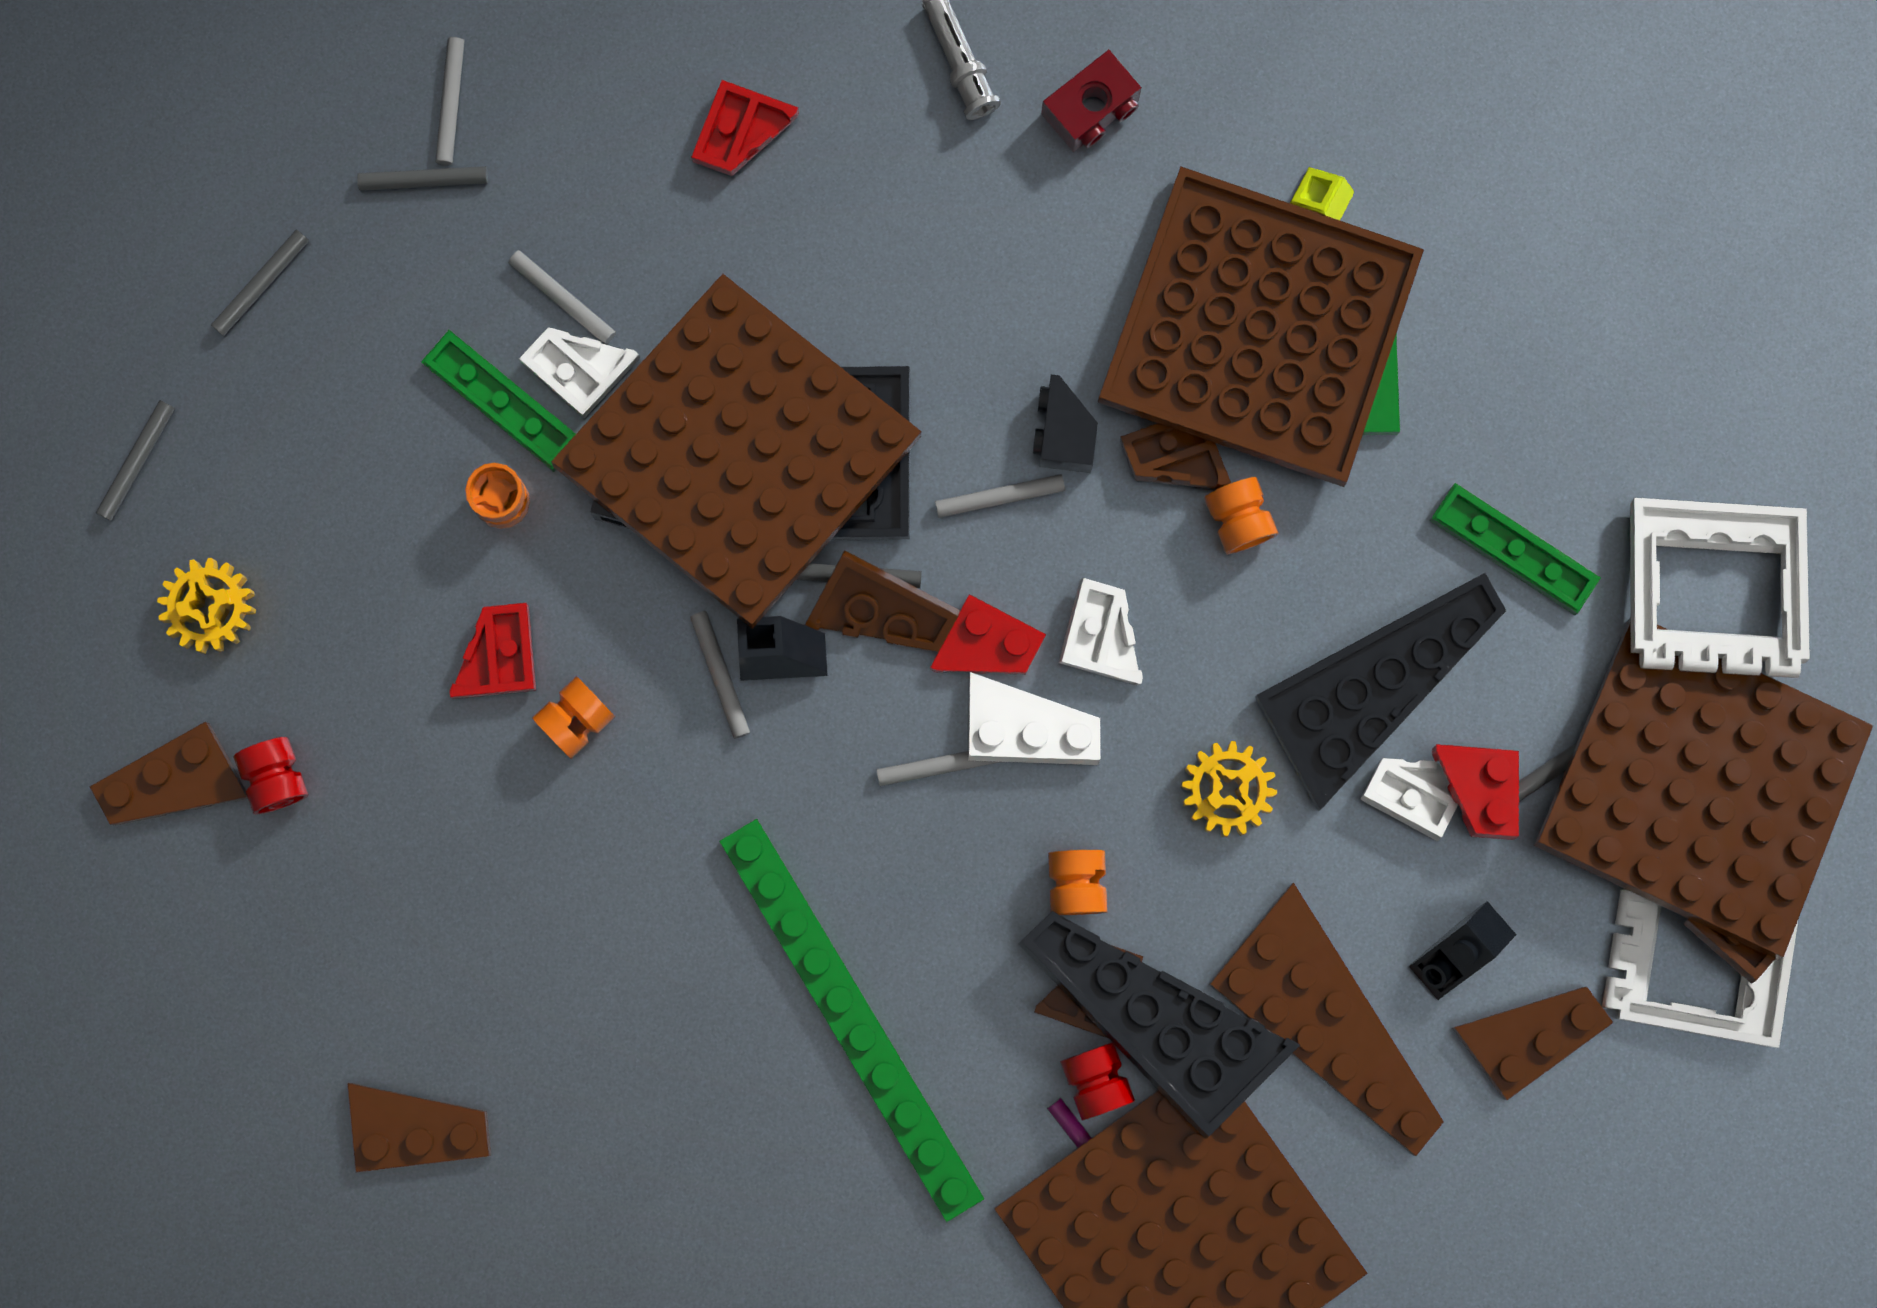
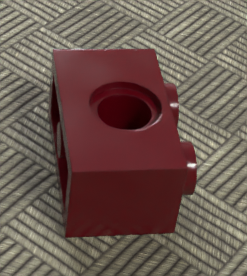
(1101, 79)

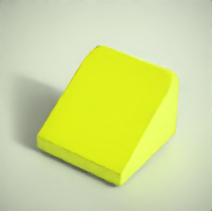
(1323, 193)

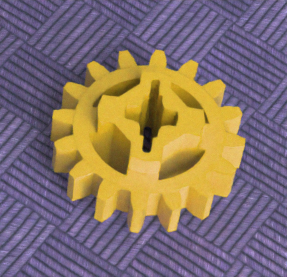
(188, 610)
(1243, 804)

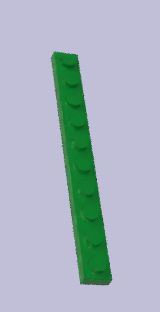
(852, 1020)

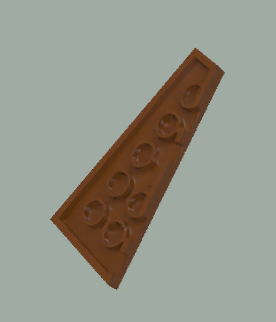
(1304, 992)

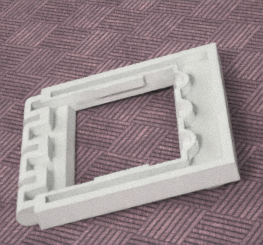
(1719, 528)
(1758, 1006)

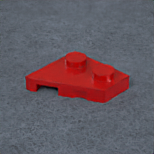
(740, 127)
(987, 642)
(498, 655)
(1484, 787)

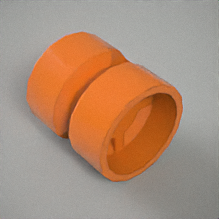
(497, 495)
(1242, 519)
(570, 733)
(1077, 882)

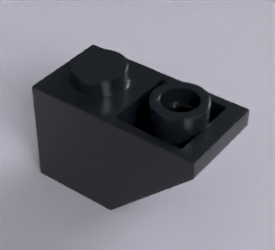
(1068, 429)
(780, 650)
(1463, 950)

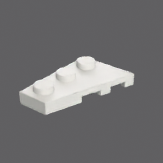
(1027, 728)

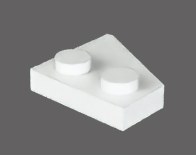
(577, 367)
(1100, 634)
(1412, 794)

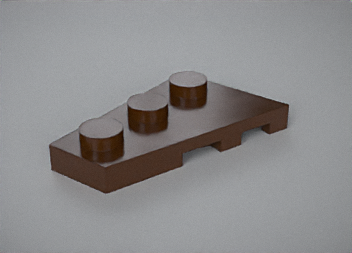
(879, 605)
(171, 779)
(1533, 1038)
(411, 1130)

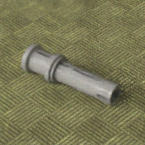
(966, 72)

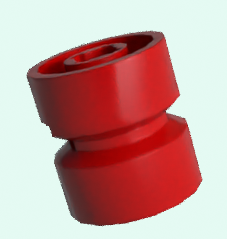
(270, 775)
(1097, 1081)

